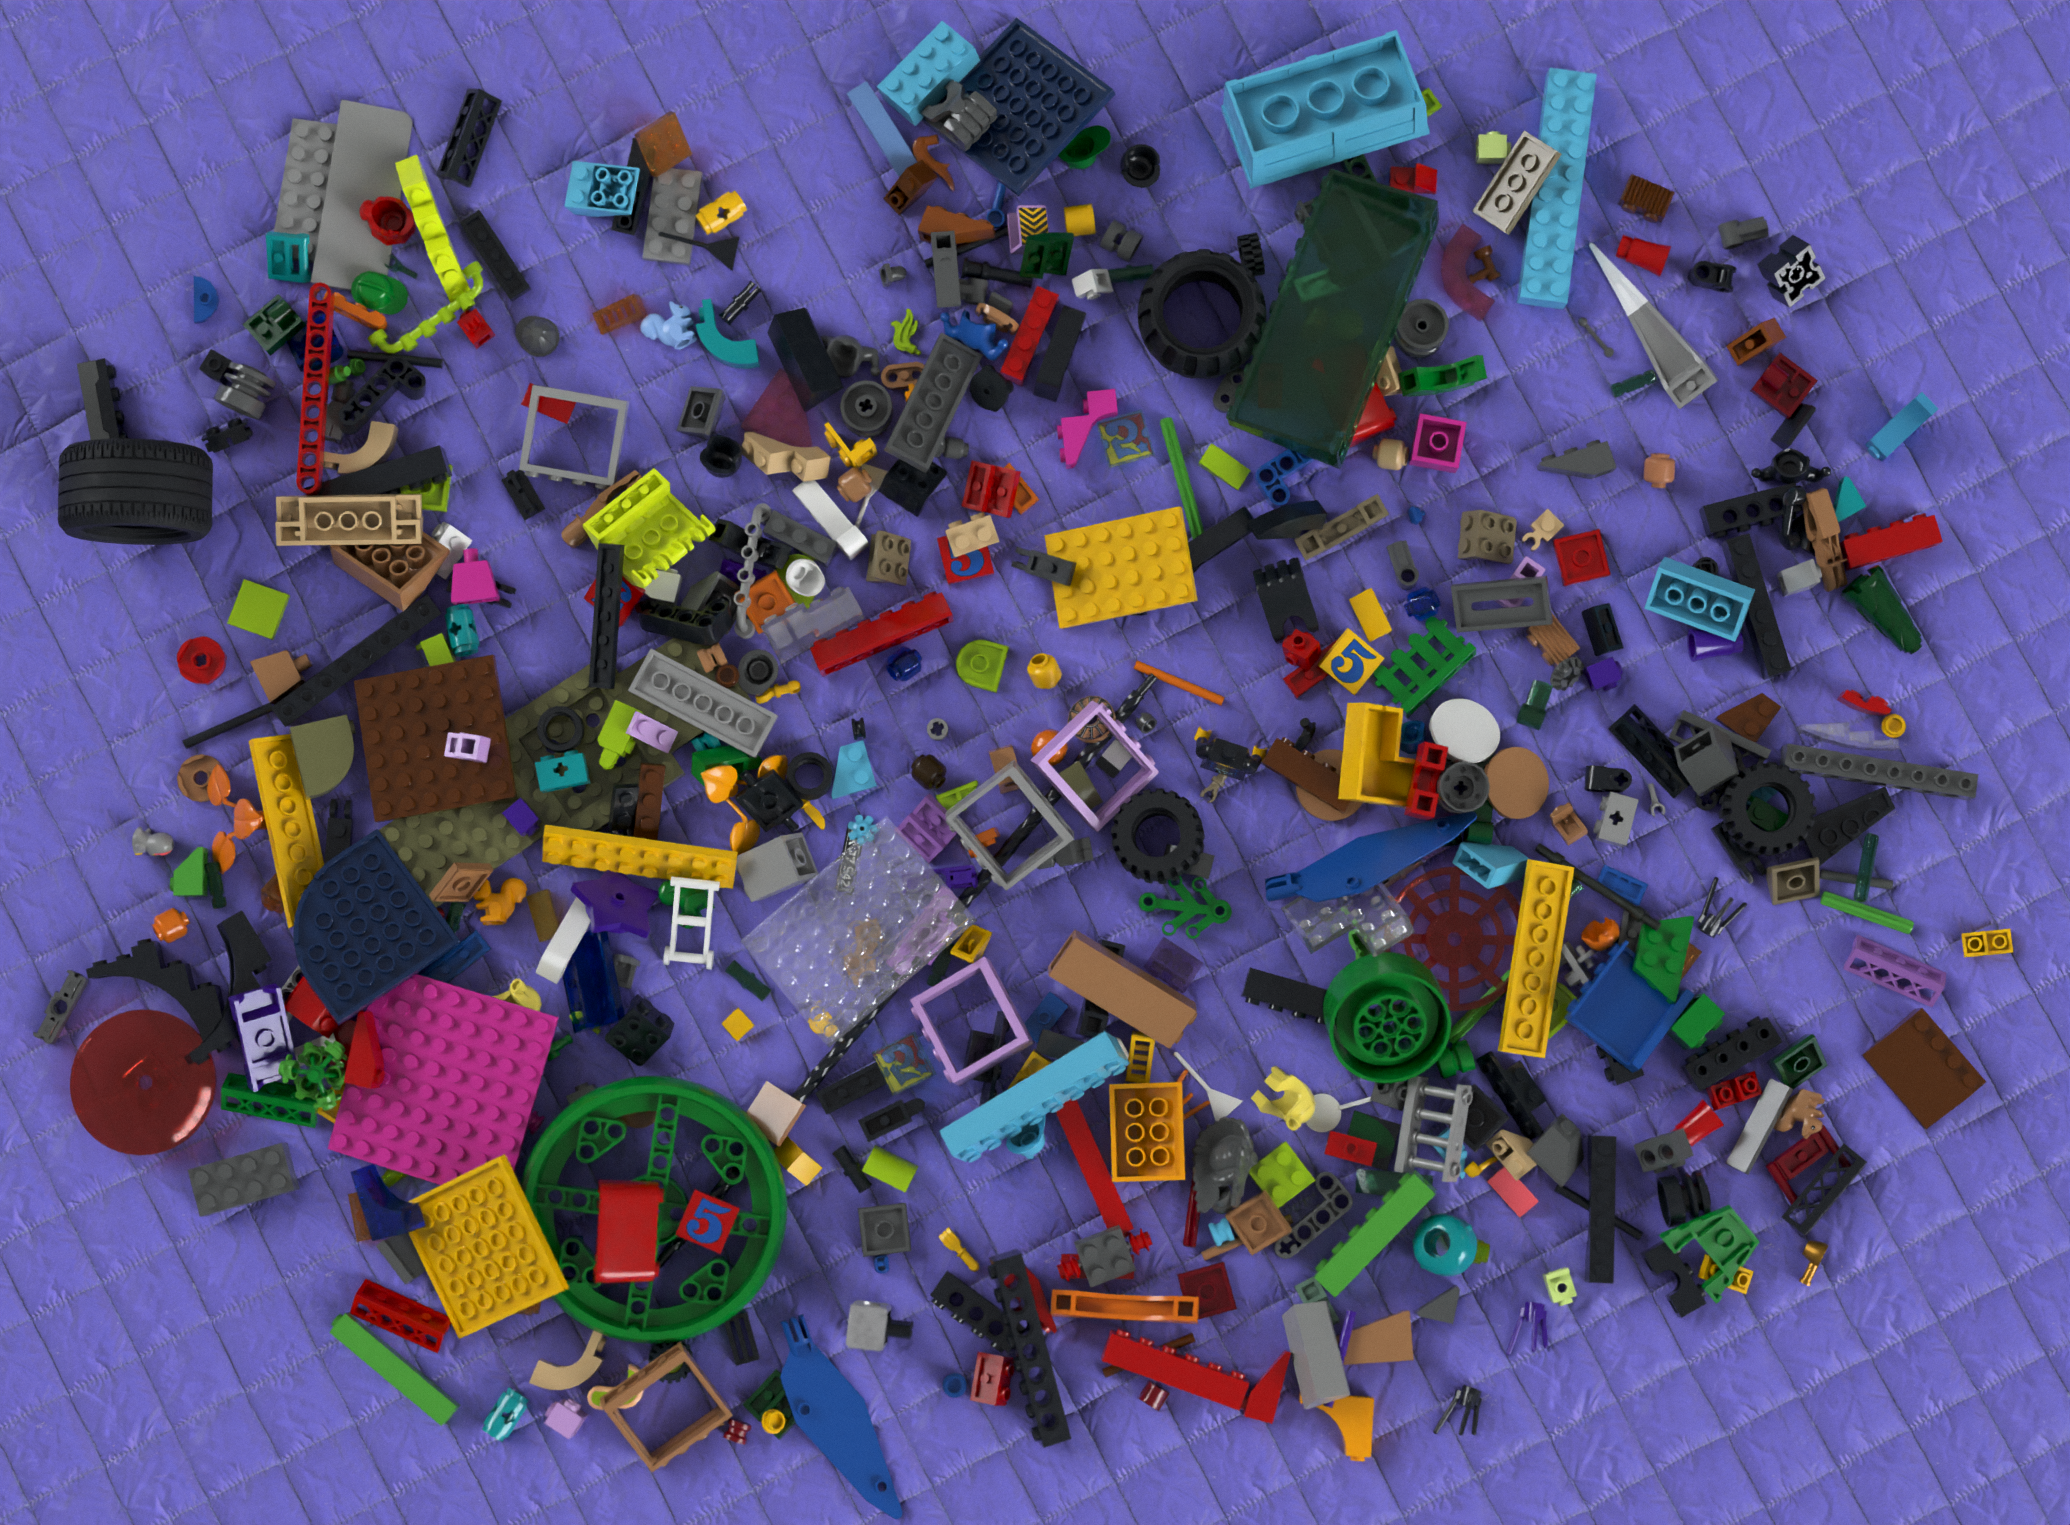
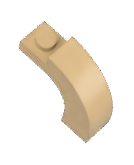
(375, 451)
(557, 1377)

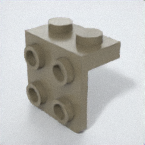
(1487, 536)

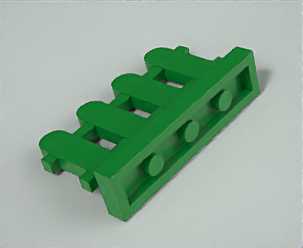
(1435, 661)

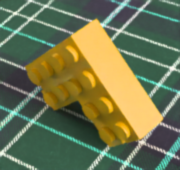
(1371, 757)

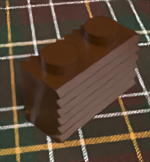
(1645, 198)

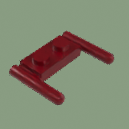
(1800, 1157)

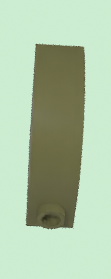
(323, 753)

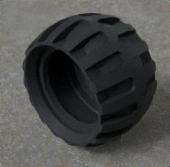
(1208, 267)

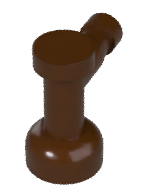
(1489, 271)

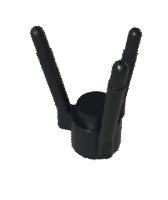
(1713, 924)
(1470, 1399)

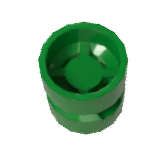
(1455, 1059)

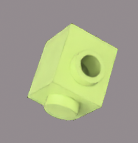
(1492, 148)

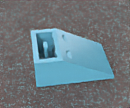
(601, 189)

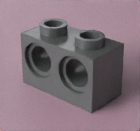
(1664, 1150)

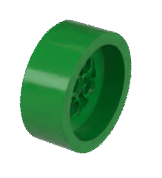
(1382, 982)

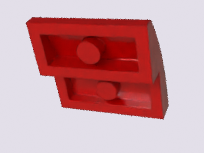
(991, 489)

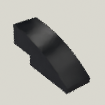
(1289, 520)

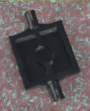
(769, 800)

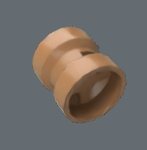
(707, 659)

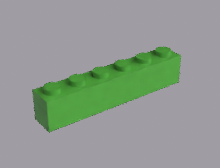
(1374, 1233)

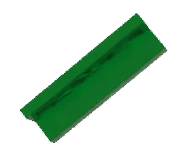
(269, 1096)

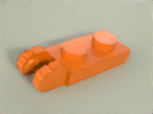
(358, 313)

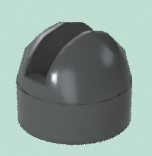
(1146, 722)

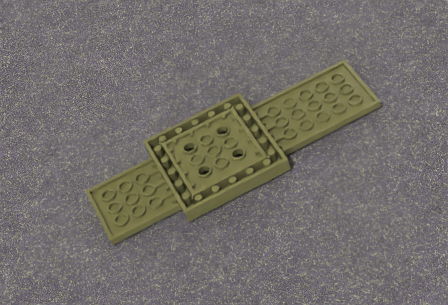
(481, 832)

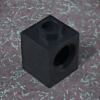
(215, 367)

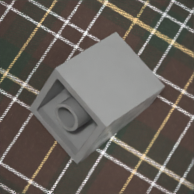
(776, 866)

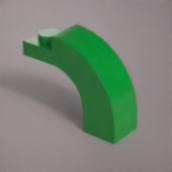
(1442, 379)

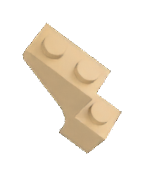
(778, 457)

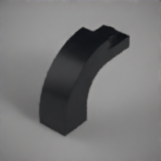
(733, 538)

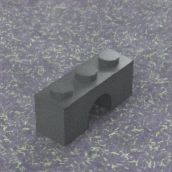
(800, 538)

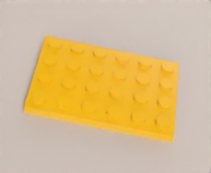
(1123, 567)

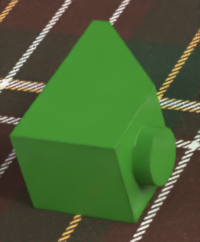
(190, 875)

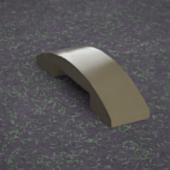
(1342, 527)

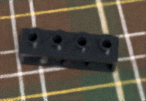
(1731, 1054)

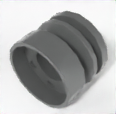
(244, 390)
(1474, 784)

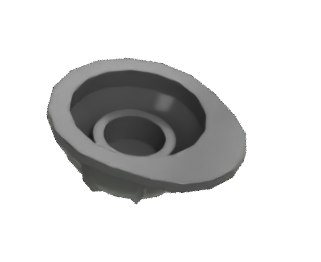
(537, 335)
(757, 671)

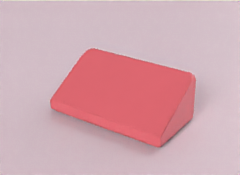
(1512, 1192)

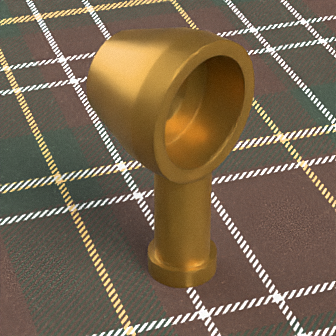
(1814, 1253)

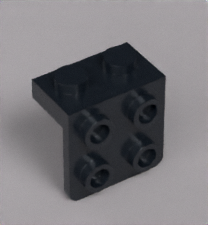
(911, 486)
(640, 1031)

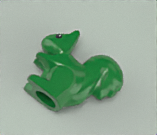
(691, 900)

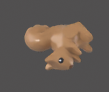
(1801, 1108)

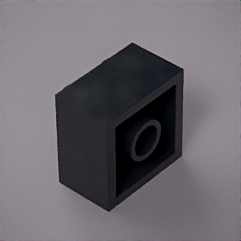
(1482, 1120)

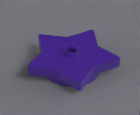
(616, 903)

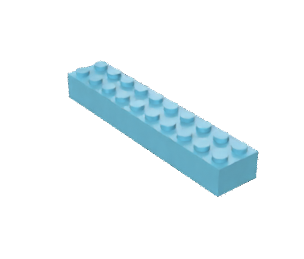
(1556, 205)

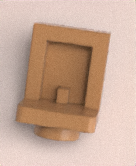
(1567, 823)

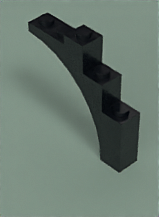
(245, 956)
(148, 964)

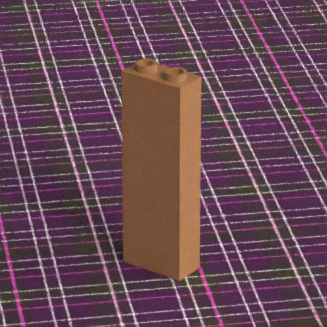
(1122, 989)

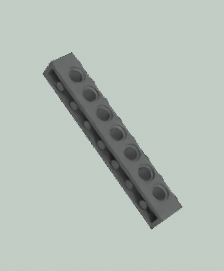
(1880, 772)

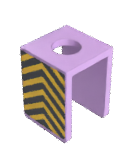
(1026, 222)

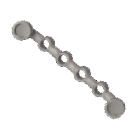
(743, 626)

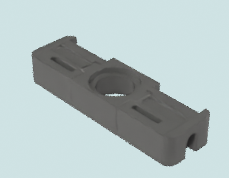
(70, 993)

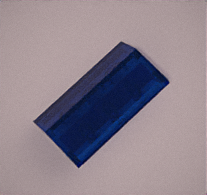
(593, 984)

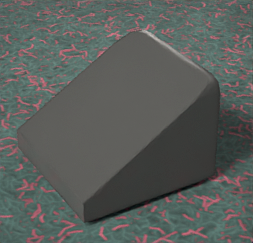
(1000, 303)

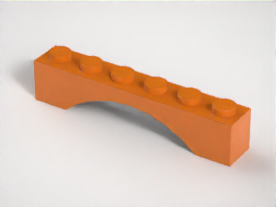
(1124, 1307)

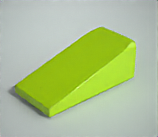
(1224, 467)

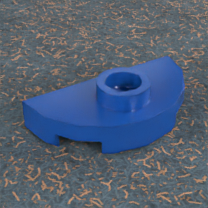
(205, 299)

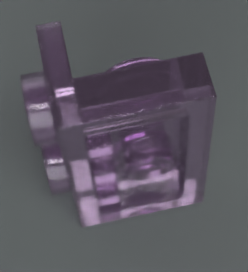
(1173, 965)

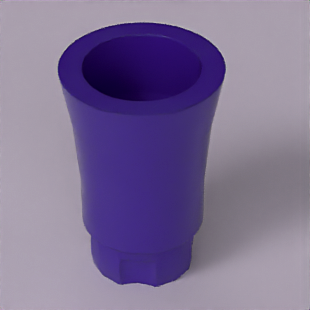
(1708, 645)

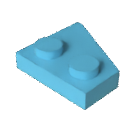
(852, 771)

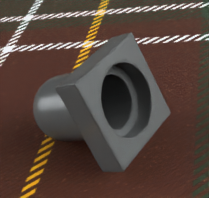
(890, 274)

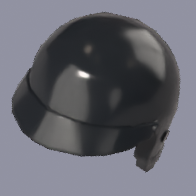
(1140, 165)
(721, 456)

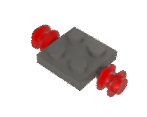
(1104, 1255)

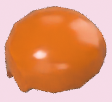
(1042, 739)
(1601, 935)

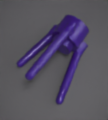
(1535, 1314)

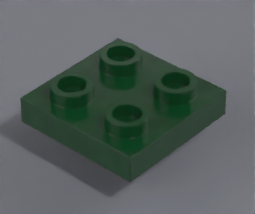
(274, 324)

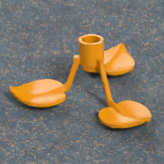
(722, 784)

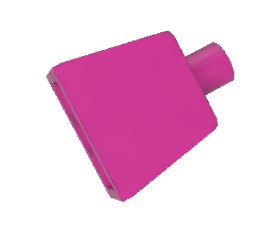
(473, 580)

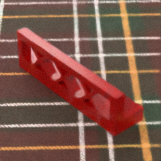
(401, 1312)

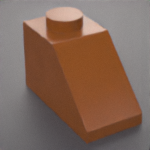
(1756, 341)

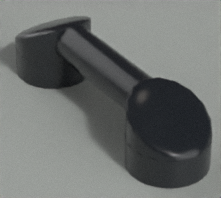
(1792, 497)

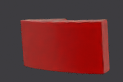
(554, 408)
(1873, 705)
(1734, 1090)

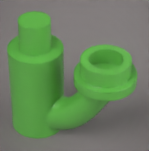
(339, 373)

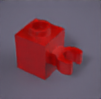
(475, 327)

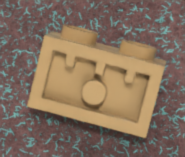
(1388, 377)

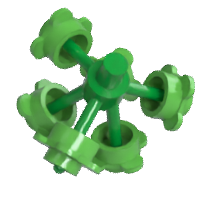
(308, 1085)

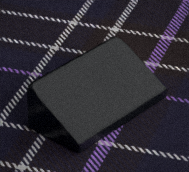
(1791, 427)
(1602, 629)

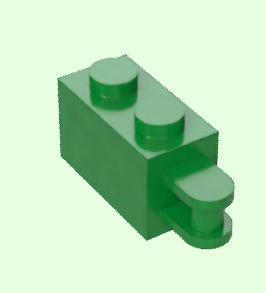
(721, 756)

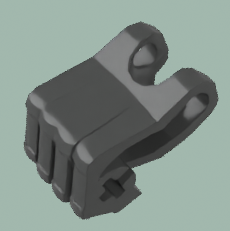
(961, 116)

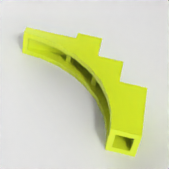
(431, 227)

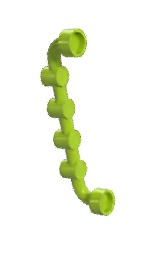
(444, 315)

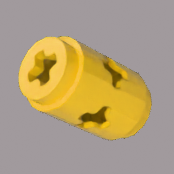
(708, 214)

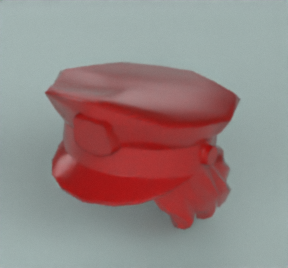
(388, 219)

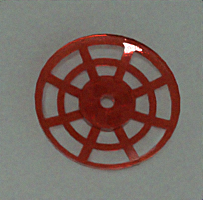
(1469, 931)

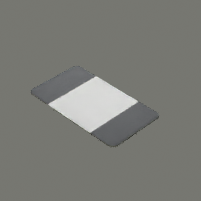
(1113, 759)

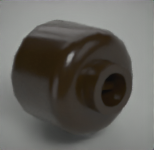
(928, 772)

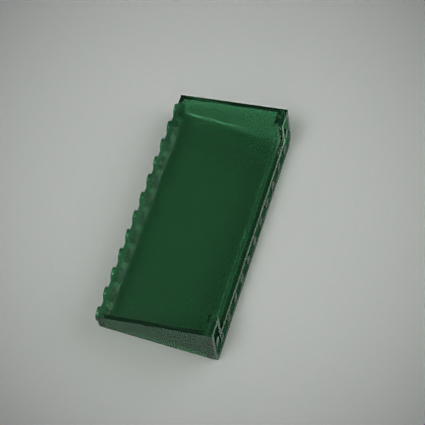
(1334, 316)

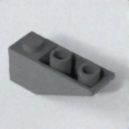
(945, 269)
(1583, 463)

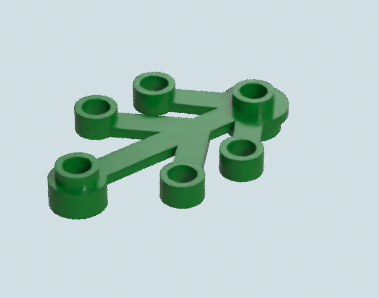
(1189, 908)

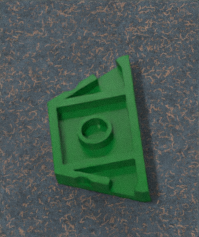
(1663, 954)

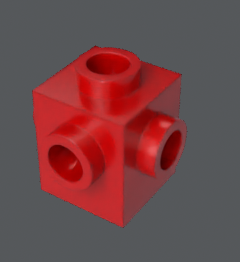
(1301, 649)

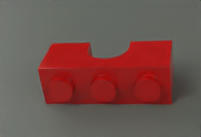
(1422, 792)

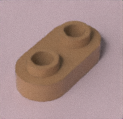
(903, 372)

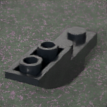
(629, 223)

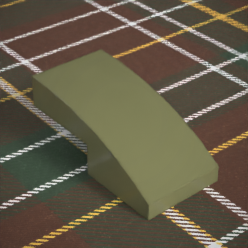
(1081, 784)

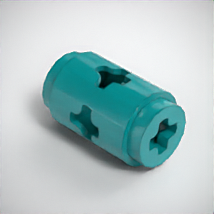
(458, 620)
(501, 1426)

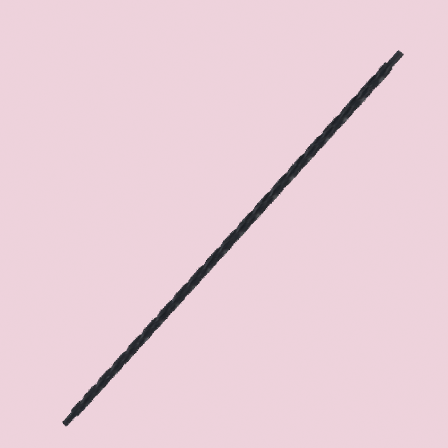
(967, 896)

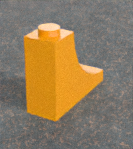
(1355, 1421)

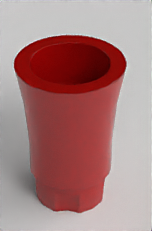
(1643, 254)
(1699, 1123)

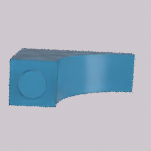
(1901, 426)

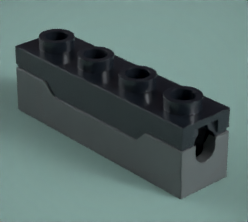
(101, 399)

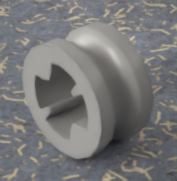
(944, 731)

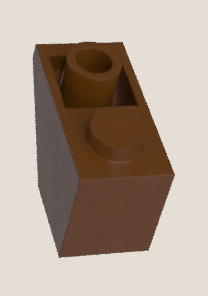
(910, 186)

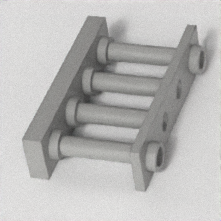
(1411, 1123)

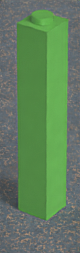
(394, 1368)

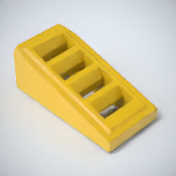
(1140, 1078)

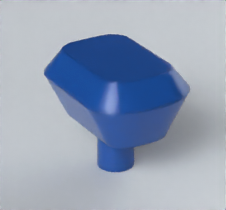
(1415, 515)
(881, 1263)

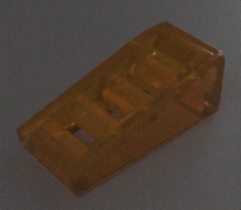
(625, 302)

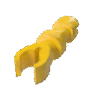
(792, 688)

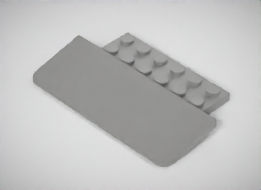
(330, 176)

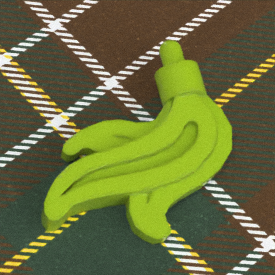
(904, 332)

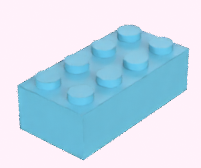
(927, 70)
(1699, 599)

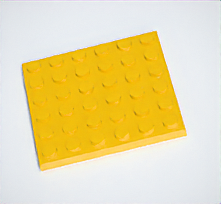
(484, 1248)

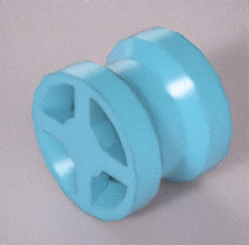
(1221, 1232)

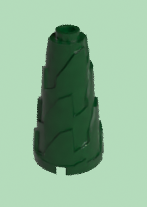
(1882, 606)

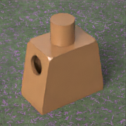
(280, 673)
(1000, 758)

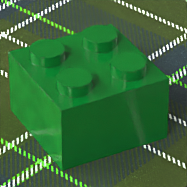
(1695, 1022)

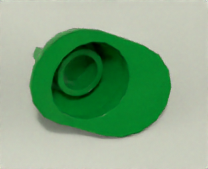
(1085, 146)
(379, 292)

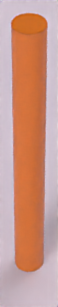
(1180, 683)

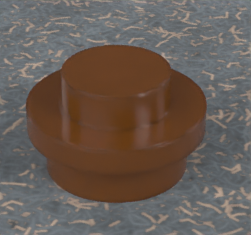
(727, 675)

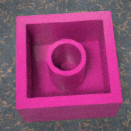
(1437, 443)

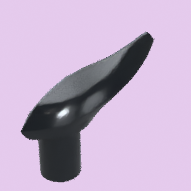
(1306, 735)

